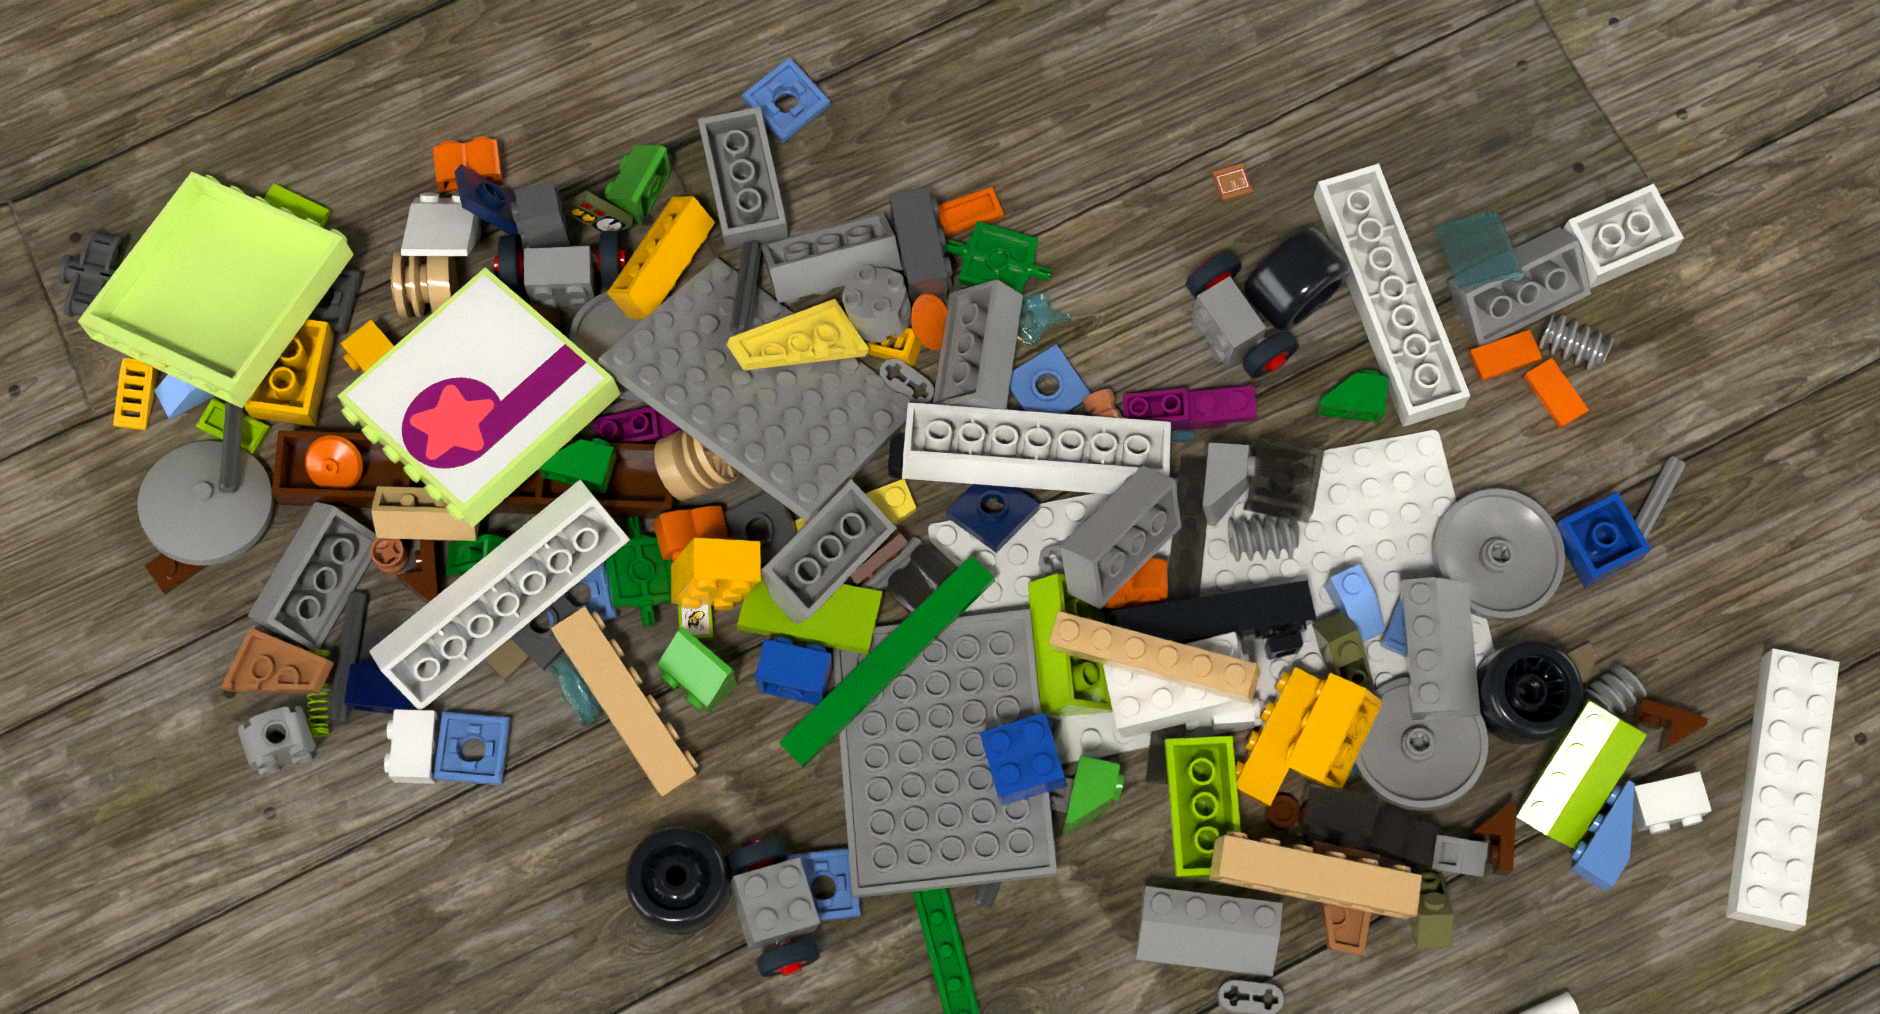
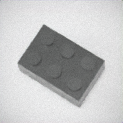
(920, 243)

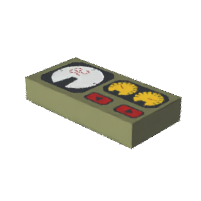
(597, 213)

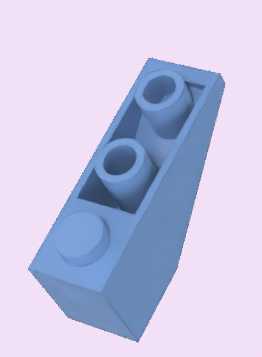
(1609, 845)

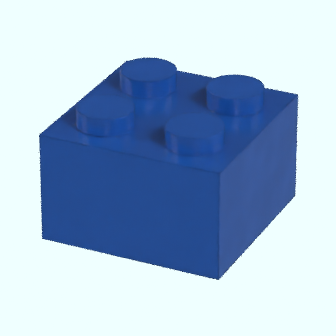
(1602, 539)
(793, 671)
(1023, 759)

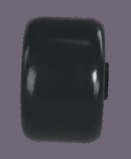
(1297, 279)
(1550, 685)
(682, 907)

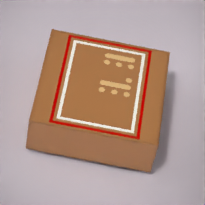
(1232, 183)

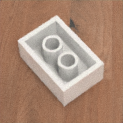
(1625, 235)

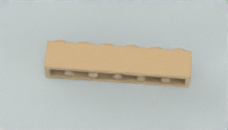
(1155, 657)
(624, 702)
(1315, 876)

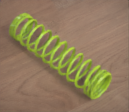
(319, 731)

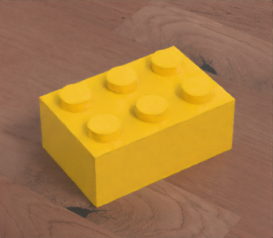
(297, 379)
(715, 573)
(1334, 732)

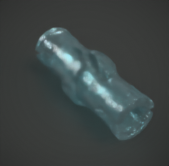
(575, 691)

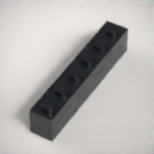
(1244, 612)

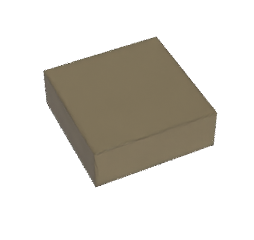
(507, 659)

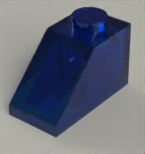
(372, 691)

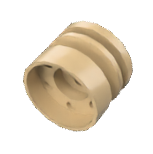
(422, 283)
(690, 467)

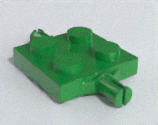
(998, 255)
(639, 574)

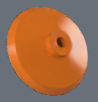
(928, 320)
(333, 463)

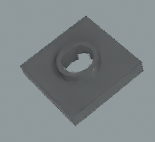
(345, 292)
(777, 516)
(544, 647)

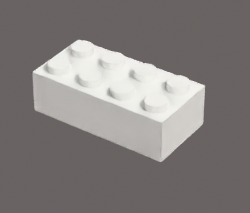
(1153, 704)

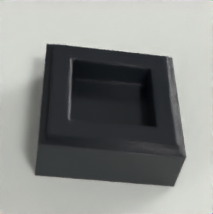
(896, 457)
(1283, 646)

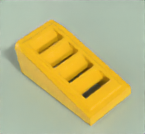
(905, 349)
(124, 392)

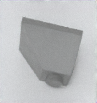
(1226, 478)

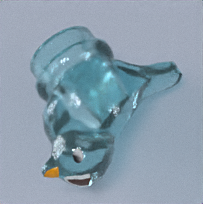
(1038, 318)

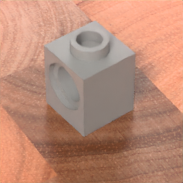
(1460, 855)

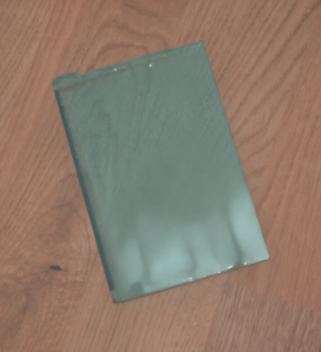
(1479, 250)

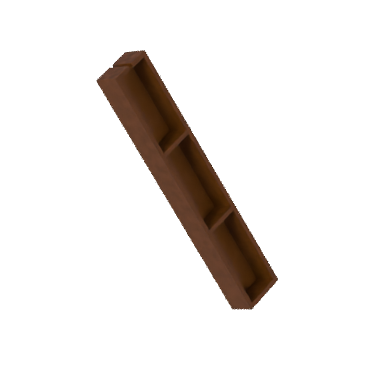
(631, 492)

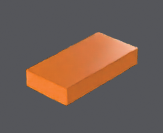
(964, 212)
(1505, 355)
(1555, 393)

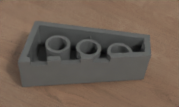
(540, 217)

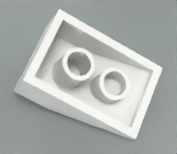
(440, 227)

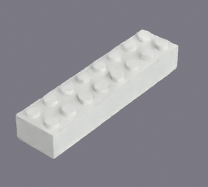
(1391, 295)
(1030, 448)
(499, 596)
(1783, 790)

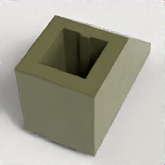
(1342, 648)
(1435, 914)

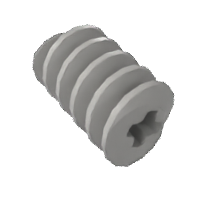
(1576, 342)
(1263, 538)
(1614, 689)

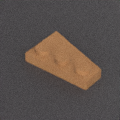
(275, 667)
(1345, 927)

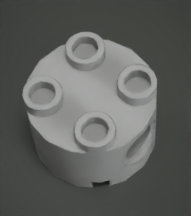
(877, 303)
(275, 725)

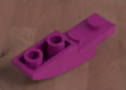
(1193, 409)
(634, 426)

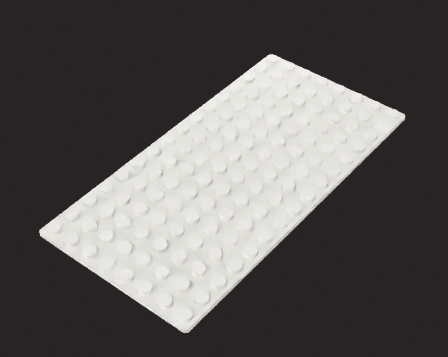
(1370, 509)

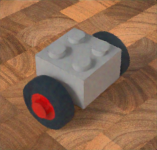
(559, 274)
(1231, 322)
(773, 905)

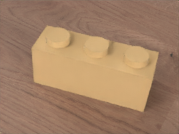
(415, 515)

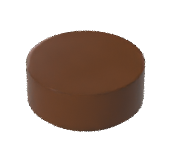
(1282, 812)

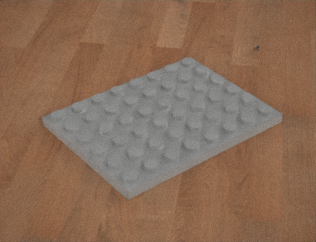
(782, 427)
(919, 774)

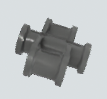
(88, 276)

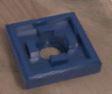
(485, 199)
(992, 529)

